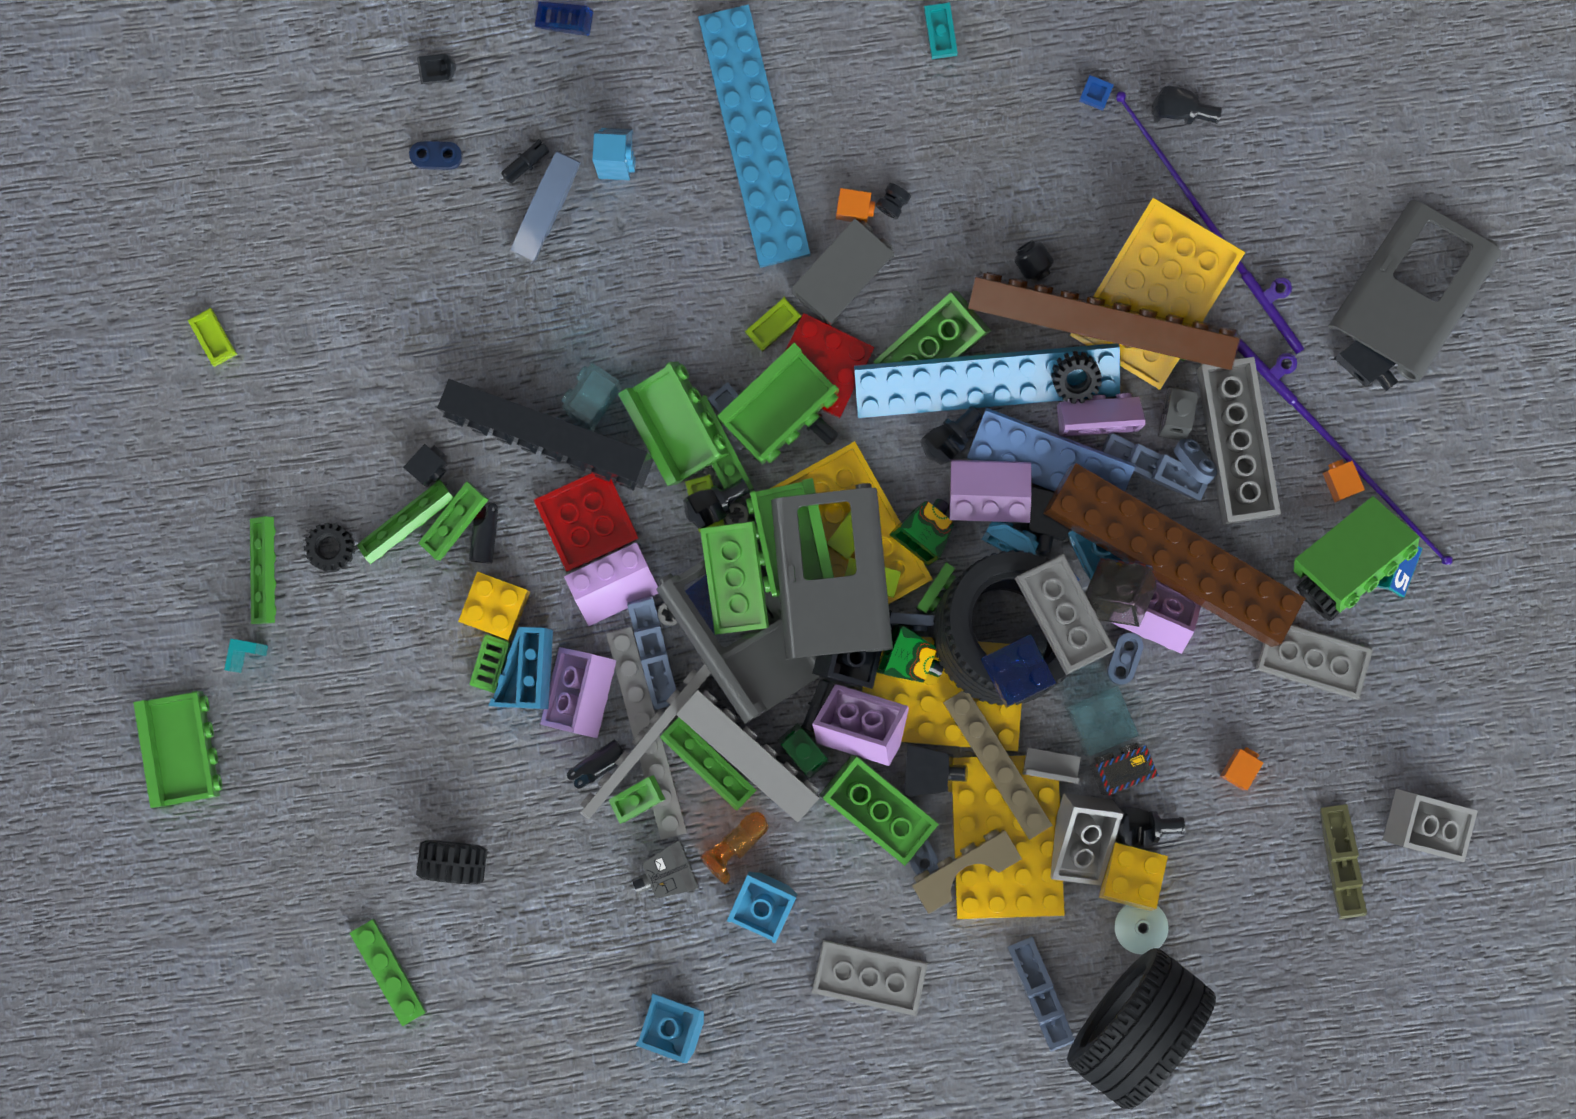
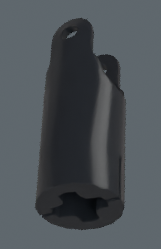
(484, 535)
(596, 764)

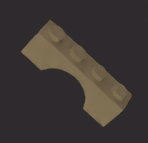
(935, 887)

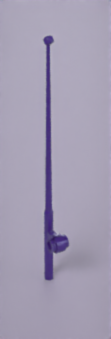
(1264, 298)
(1273, 377)

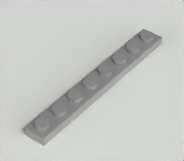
(640, 712)
(644, 741)

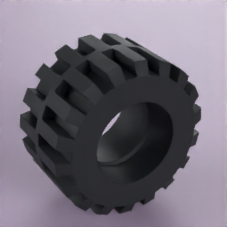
(451, 862)

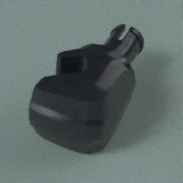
(1183, 104)
(949, 439)
(712, 504)
(1146, 827)

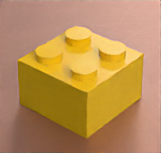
(494, 606)
(1133, 877)

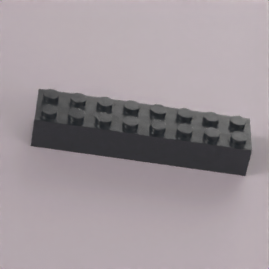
(545, 433)

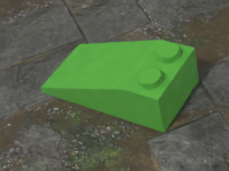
(942, 333)
(878, 809)

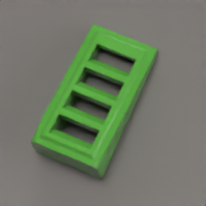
(505, 645)

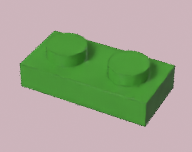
(942, 580)
(636, 799)

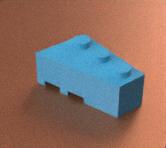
(613, 153)
(527, 671)

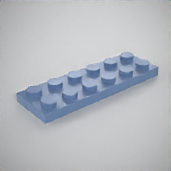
(1050, 454)

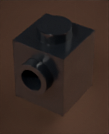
(427, 465)

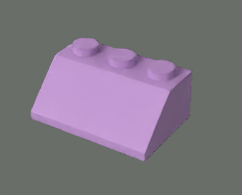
(1100, 416)
(990, 491)
(610, 583)
(1168, 619)
(578, 692)
(861, 724)

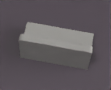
(1051, 765)

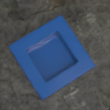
(1096, 92)

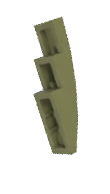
(1343, 861)

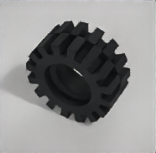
(1072, 363)
(345, 547)
(1318, 599)

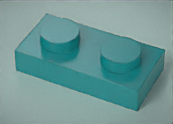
(940, 30)

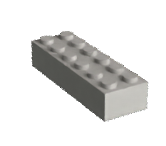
(1238, 442)
(749, 757)

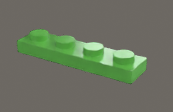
(729, 467)
(405, 522)
(262, 570)
(708, 763)
(388, 972)

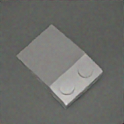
(1430, 825)
(1084, 838)

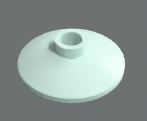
(1127, 929)

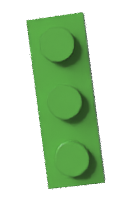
(453, 521)

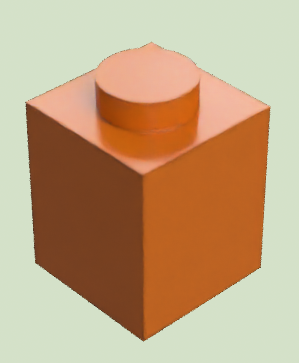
(854, 205)
(1343, 480)
(1242, 768)

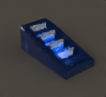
(583, 11)

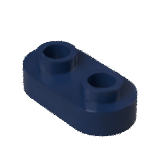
(435, 155)

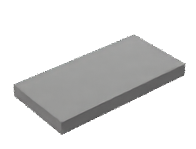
(1064, 614)
(1317, 661)
(869, 977)

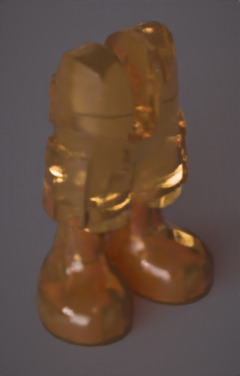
(735, 843)

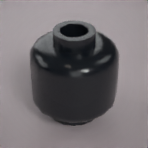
(1034, 260)

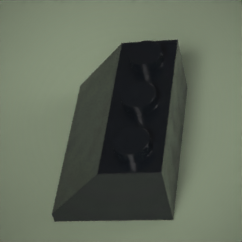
(851, 667)

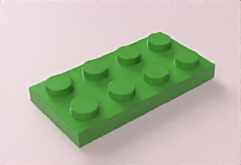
(734, 577)

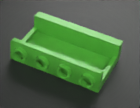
(778, 405)
(674, 423)
(812, 536)
(1358, 553)
(177, 749)

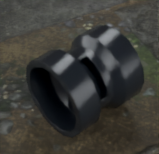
(893, 201)

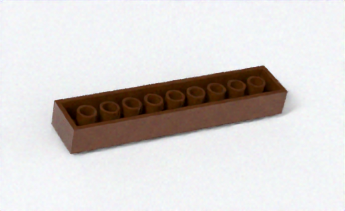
(1105, 322)
(1176, 554)

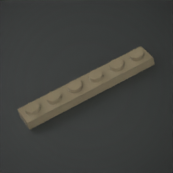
(997, 764)

